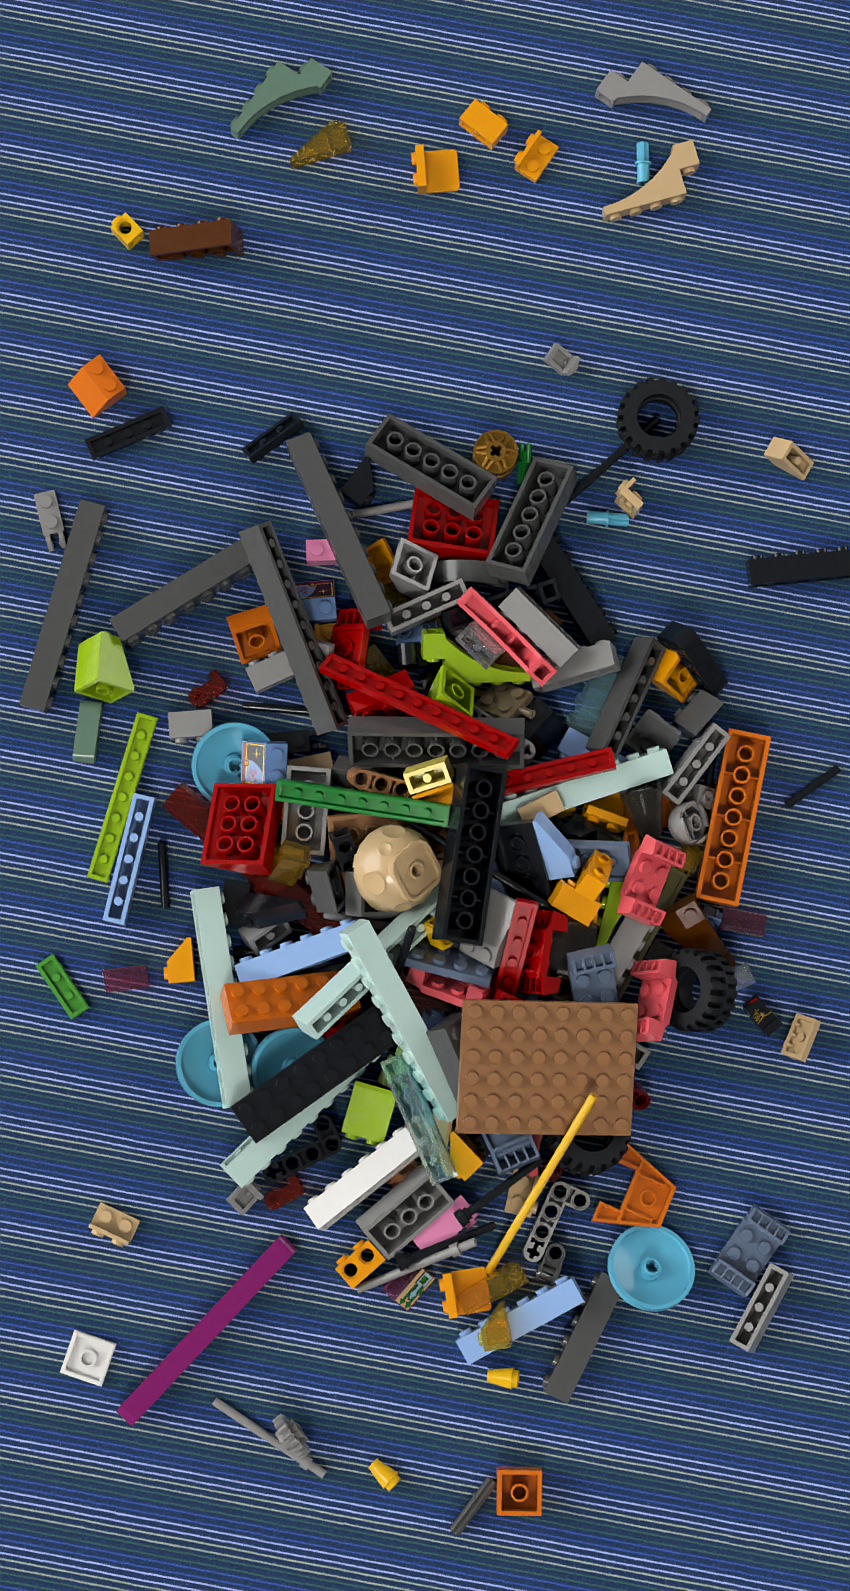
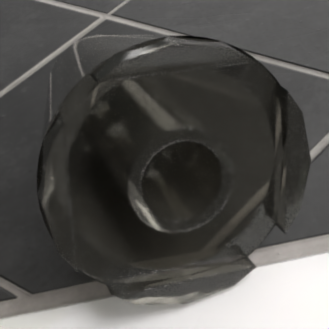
(645, 808)

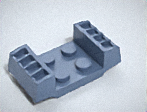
(592, 974)
(511, 1151)
(748, 1250)

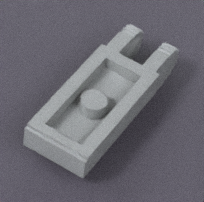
(50, 517)

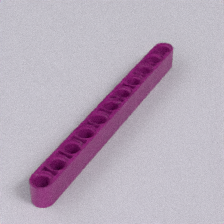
(206, 1330)

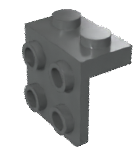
(650, 732)

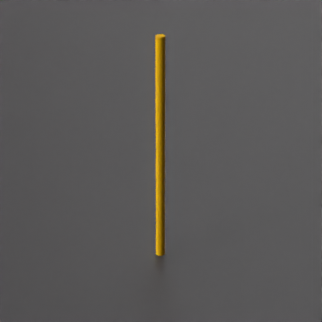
(576, 1124)

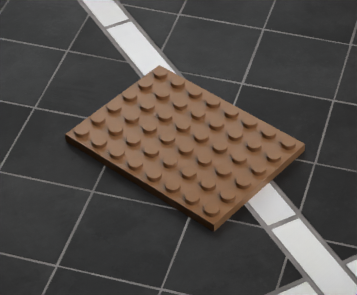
(538, 1061)

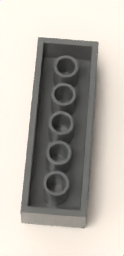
(430, 466)
(531, 521)

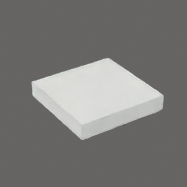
(88, 1358)

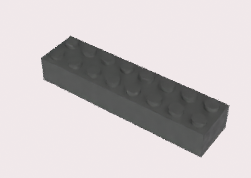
(182, 595)
(410, 741)

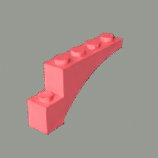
(507, 636)

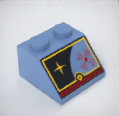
(318, 600)
(263, 761)

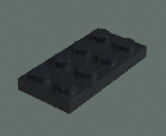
(522, 858)

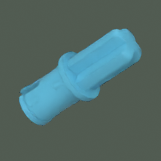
(642, 163)
(607, 518)

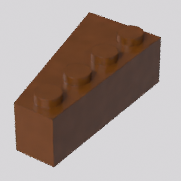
(196, 240)

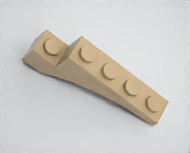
(661, 190)

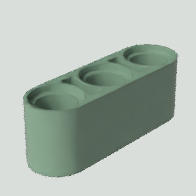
(87, 732)

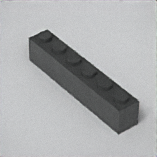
(626, 695)
(582, 1339)

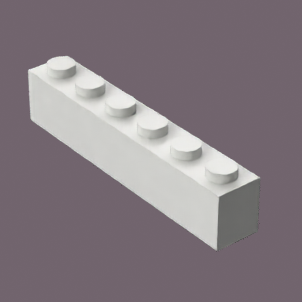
(362, 1180)

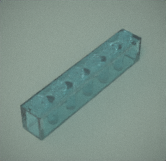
(419, 1120)

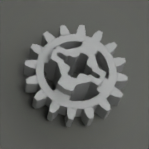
(291, 1436)

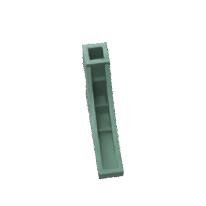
(280, 87)

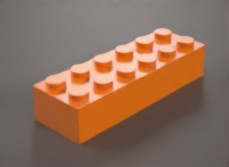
(273, 1002)

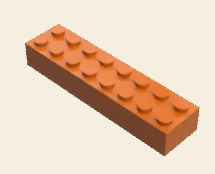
(732, 818)

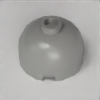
(688, 823)

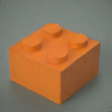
(519, 1491)

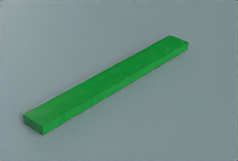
(362, 802)

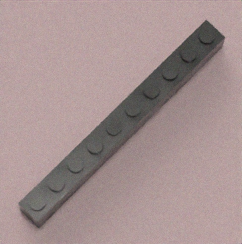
(339, 531)
(63, 606)
(293, 627)

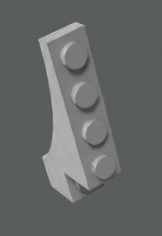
(650, 87)

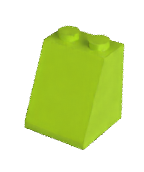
(102, 668)
(452, 691)
(368, 1113)

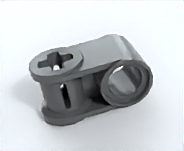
(550, 1264)

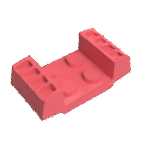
(646, 880)
(448, 989)
(655, 997)

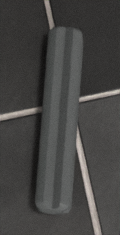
(473, 1506)

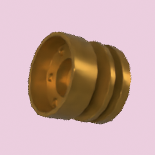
(496, 441)

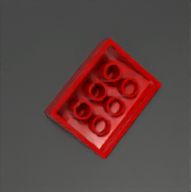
(449, 532)
(242, 828)

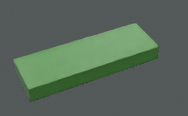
(62, 986)

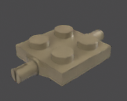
(504, 701)

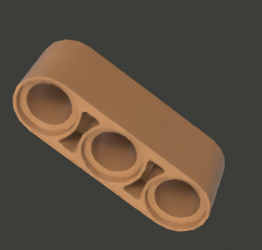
(370, 777)

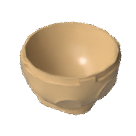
(395, 868)

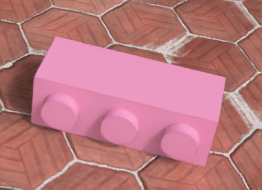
(444, 1226)

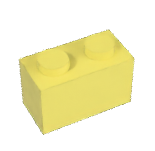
(428, 774)

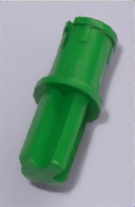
(523, 462)

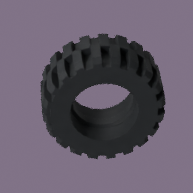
(670, 395)
(716, 991)
(589, 1162)

